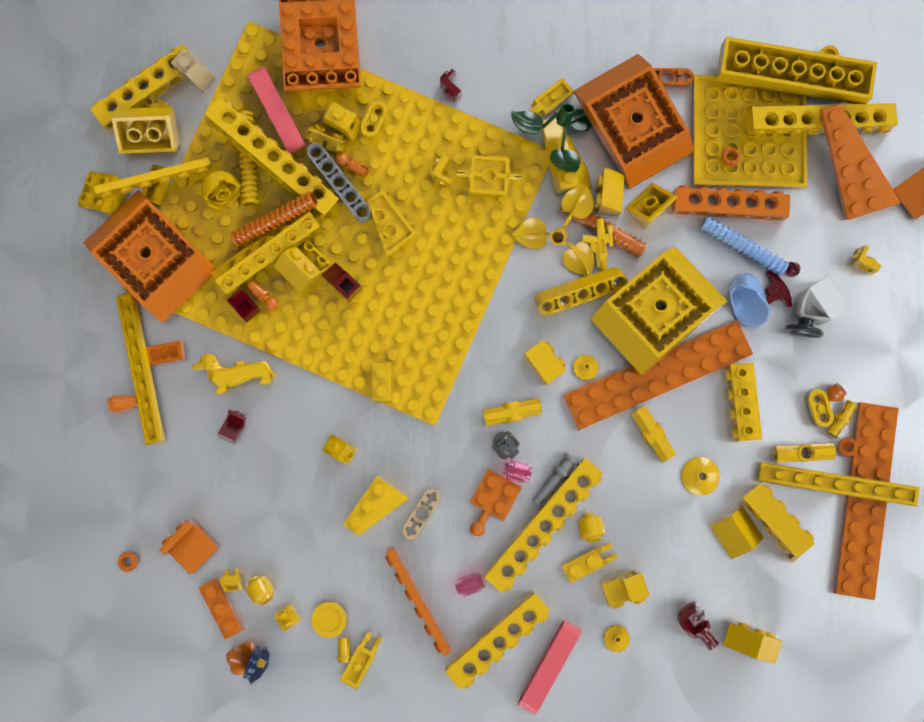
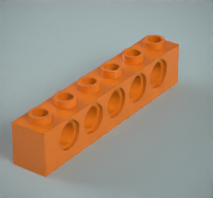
(779, 201)

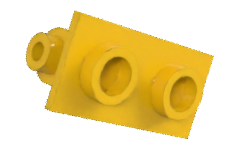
(333, 139)

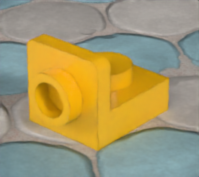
(865, 263)

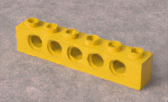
(133, 86)
(263, 251)
(485, 642)

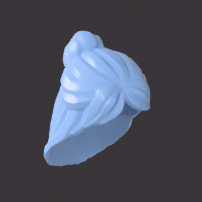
(748, 300)

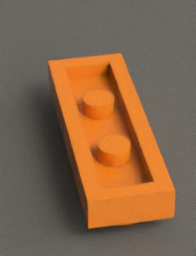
(220, 608)

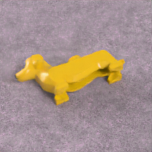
(235, 375)

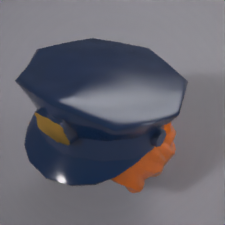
(248, 661)

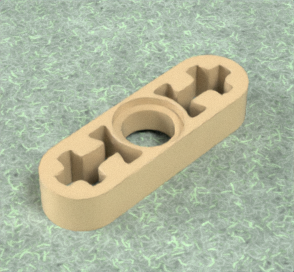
(418, 529)

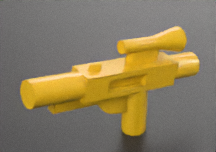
(598, 242)

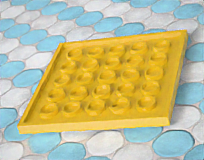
(721, 124)

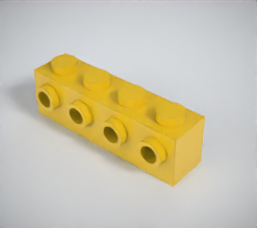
(743, 402)

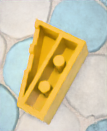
(374, 505)

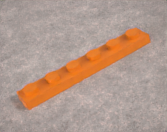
(421, 609)

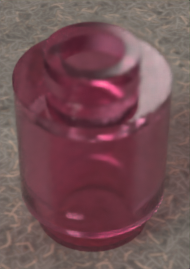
(518, 471)
(469, 584)

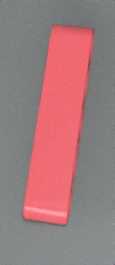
(276, 110)
(549, 667)

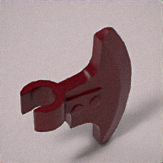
(777, 290)

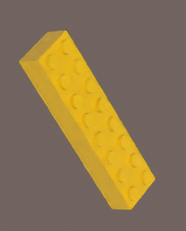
(796, 71)

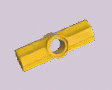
(512, 412)
(653, 434)
(816, 452)

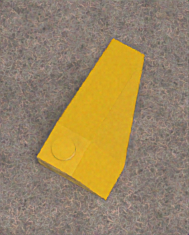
(563, 180)

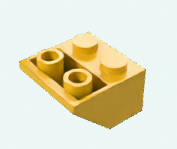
(610, 193)
(302, 265)

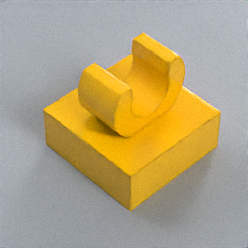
(232, 582)
(287, 617)

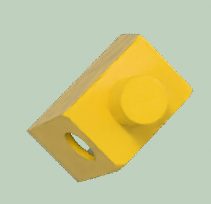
(341, 119)

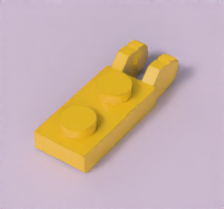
(587, 563)
(360, 662)

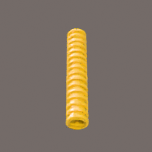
(248, 171)

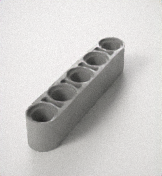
(335, 175)

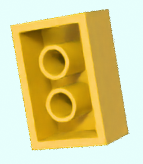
(145, 130)

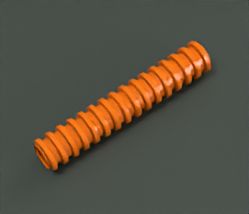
(273, 219)
(619, 236)

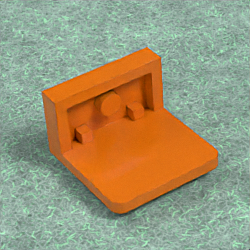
(189, 546)

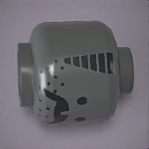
(505, 445)

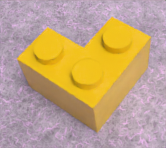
(625, 588)
(756, 643)

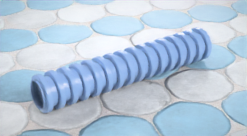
(745, 246)

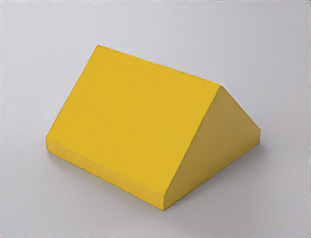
(650, 204)
(737, 532)

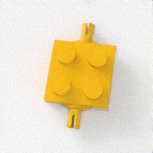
(489, 175)

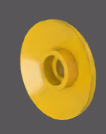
(691, 479)

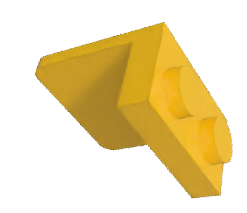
(89, 199)

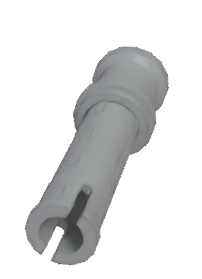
(560, 472)

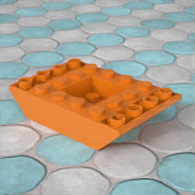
(316, 68)
(641, 147)
(163, 278)

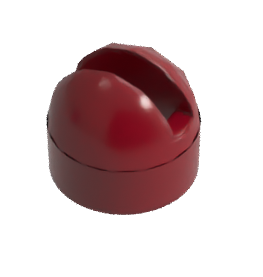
(790, 272)

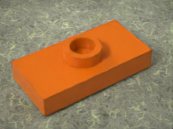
(166, 353)

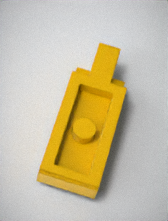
(551, 98)

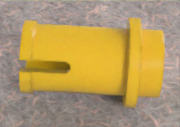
(343, 650)

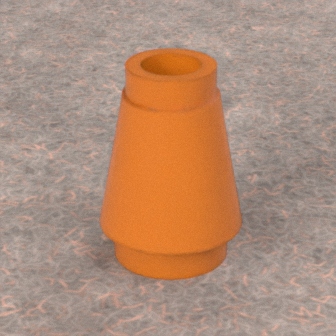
(121, 403)

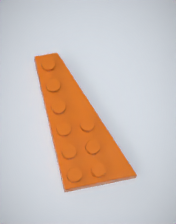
(857, 174)

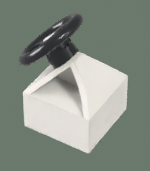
(817, 306)

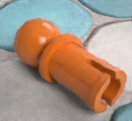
(342, 160)
(262, 295)

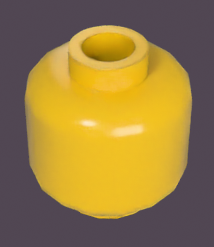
(591, 528)
(260, 590)

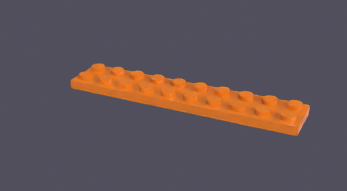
(678, 367)
(866, 517)

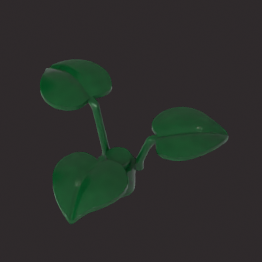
(530, 124)

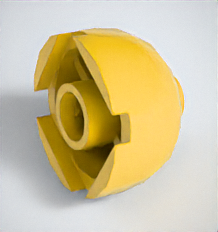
(220, 189)

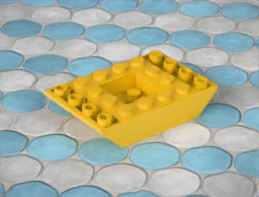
(641, 329)

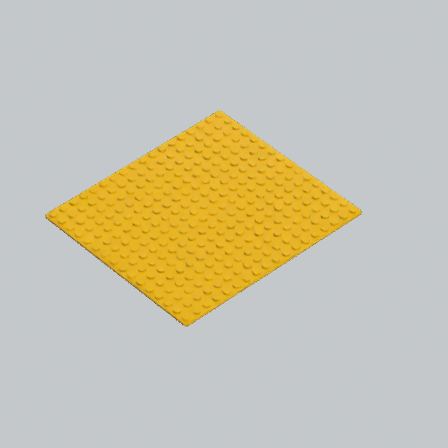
(413, 305)

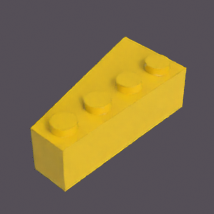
(778, 521)

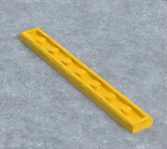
(140, 369)
(838, 484)

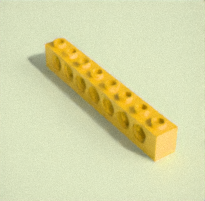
(222, 109)
(756, 125)
(494, 574)

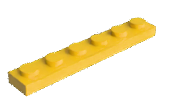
(145, 180)

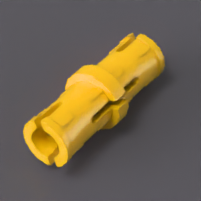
(842, 419)

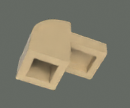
(193, 70)

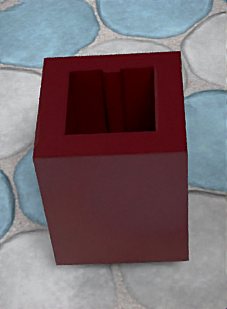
(342, 282)

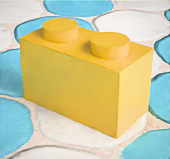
(545, 362)

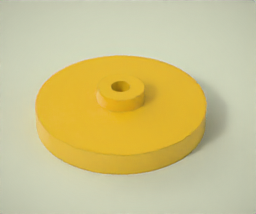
(328, 619)

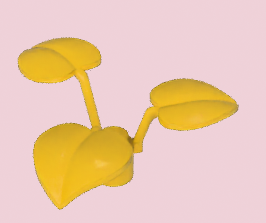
(532, 232)

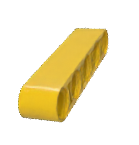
(571, 289)

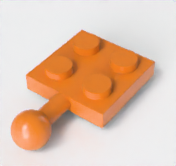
(495, 497)

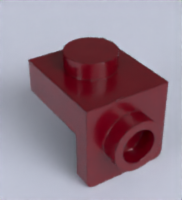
(451, 91)
(243, 305)
(232, 426)

